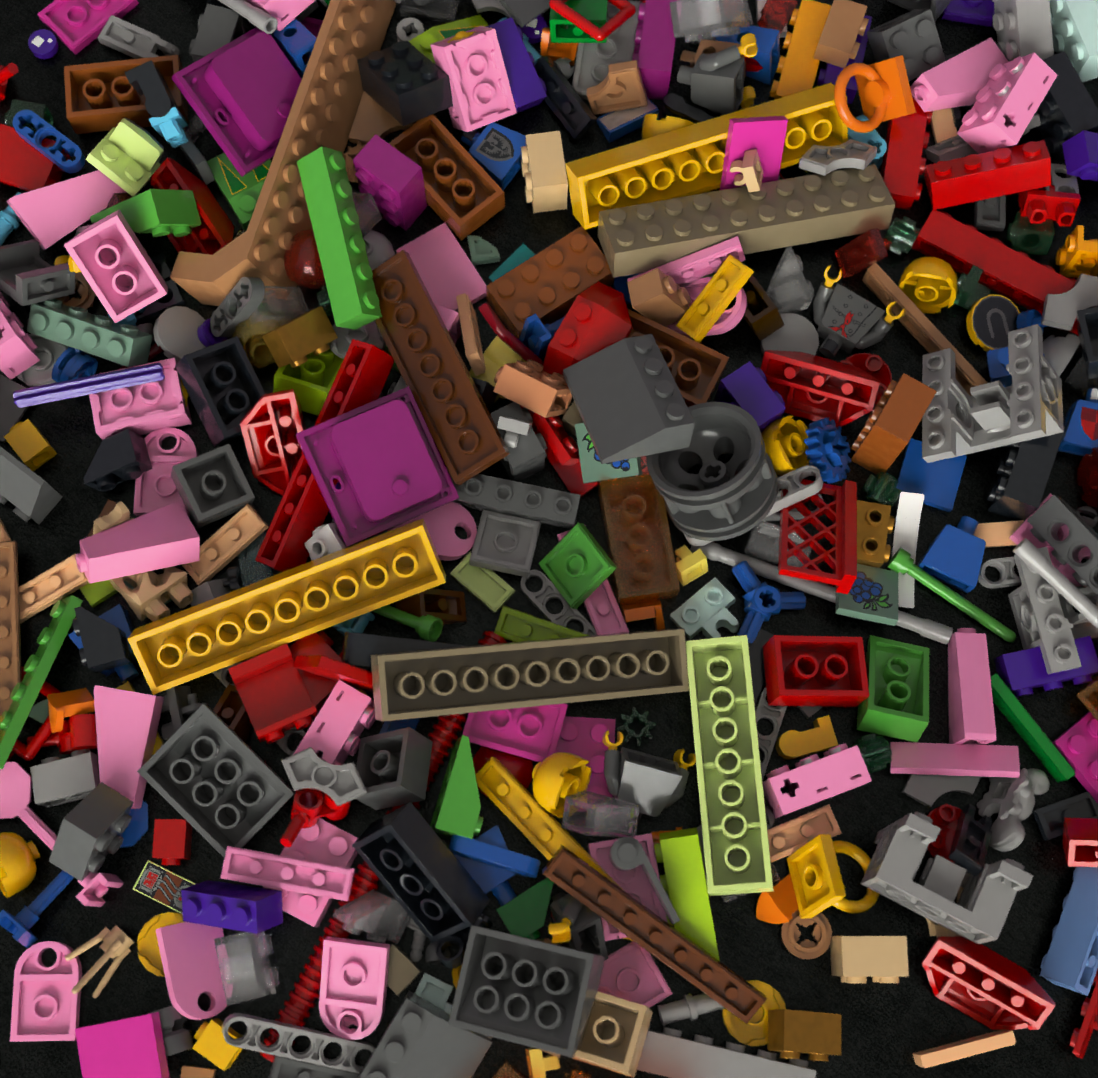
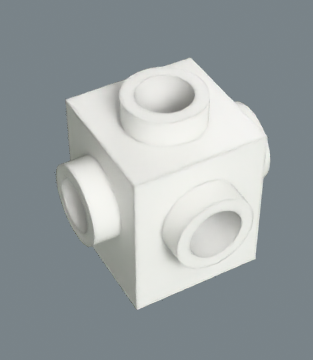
(324, 541)

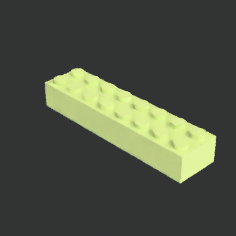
(728, 766)

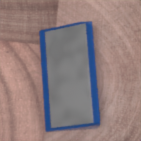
(622, 122)

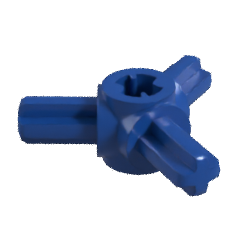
(772, 599)

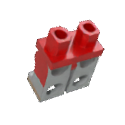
(1052, 202)

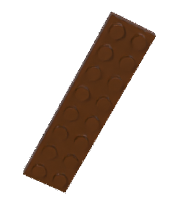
(435, 371)

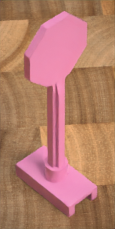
(15, 801)

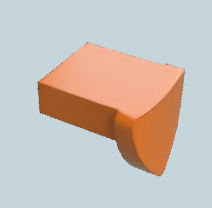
(557, 50)
(644, 610)
(68, 704)
(778, 905)

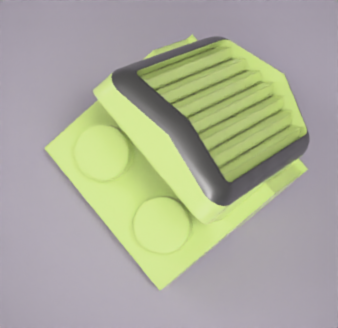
(127, 156)

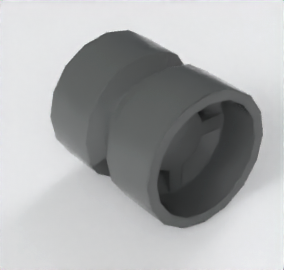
(175, 1036)

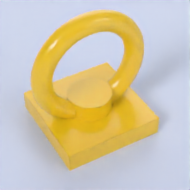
(819, 879)

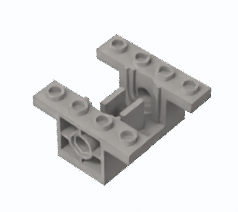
(994, 413)
(1049, 619)
(983, 901)

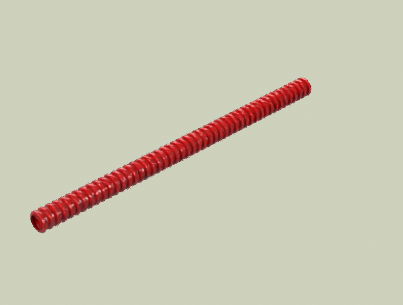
(364, 881)

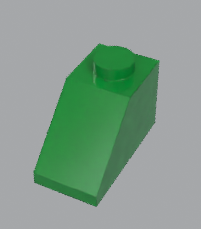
(528, 910)

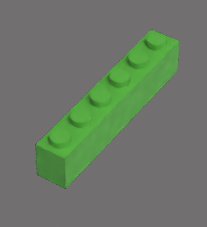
(339, 238)

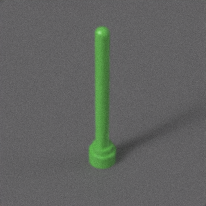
(904, 564)
(426, 626)

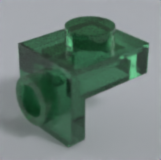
(969, 289)

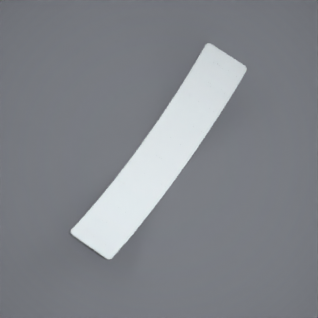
(906, 537)

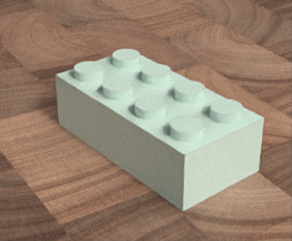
(1076, 33)

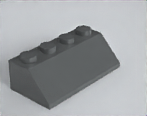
(25, 489)

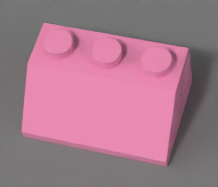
(117, 266)

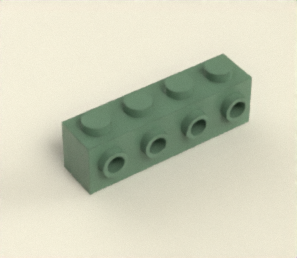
(89, 332)

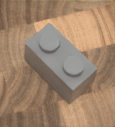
(65, 779)

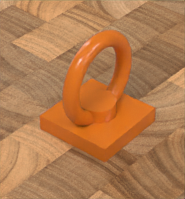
(882, 93)

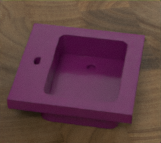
(242, 96)
(381, 463)

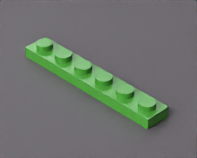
(36, 671)

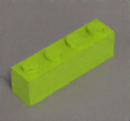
(687, 886)

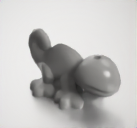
(1014, 802)

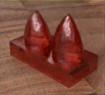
(862, 252)

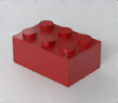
(815, 671)

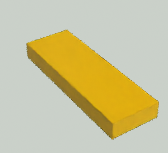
(714, 298)

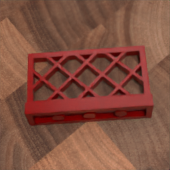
(843, 537)

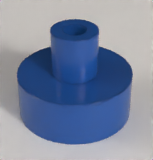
(1029, 318)

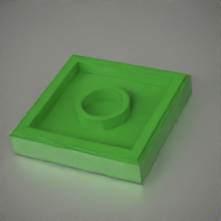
(577, 565)

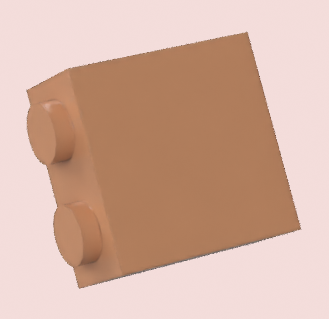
(533, 388)

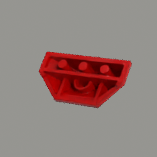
(216, 226)
(592, 323)
(820, 386)
(271, 438)
(985, 985)

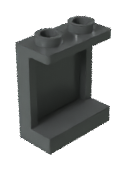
(29, 277)

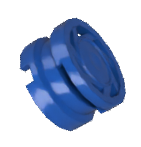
(73, 365)

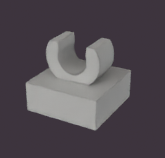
(514, 429)

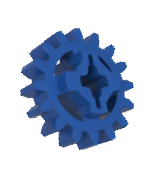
(828, 450)

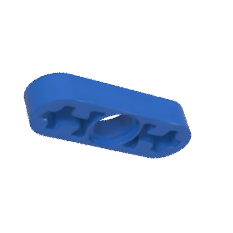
(43, 130)
(494, 856)

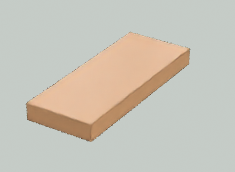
(943, 125)
(997, 533)

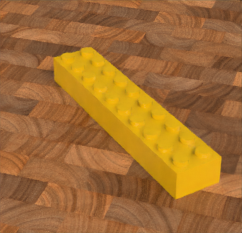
(693, 157)
(287, 606)

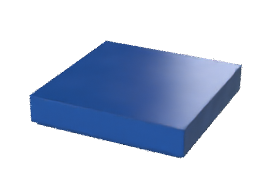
(935, 479)

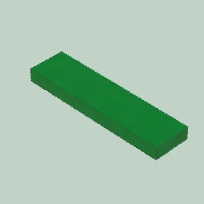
(1030, 731)

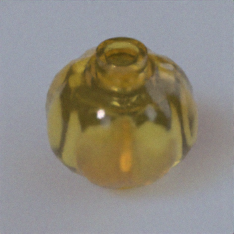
(254, 344)

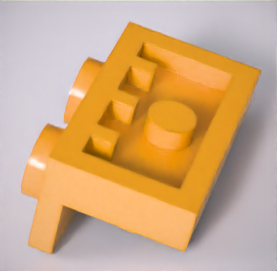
(1078, 255)

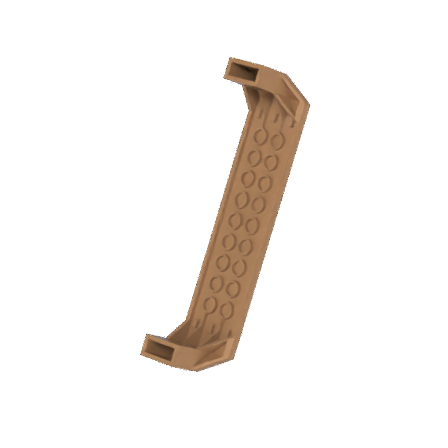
(318, 118)

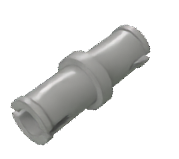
(687, 1008)

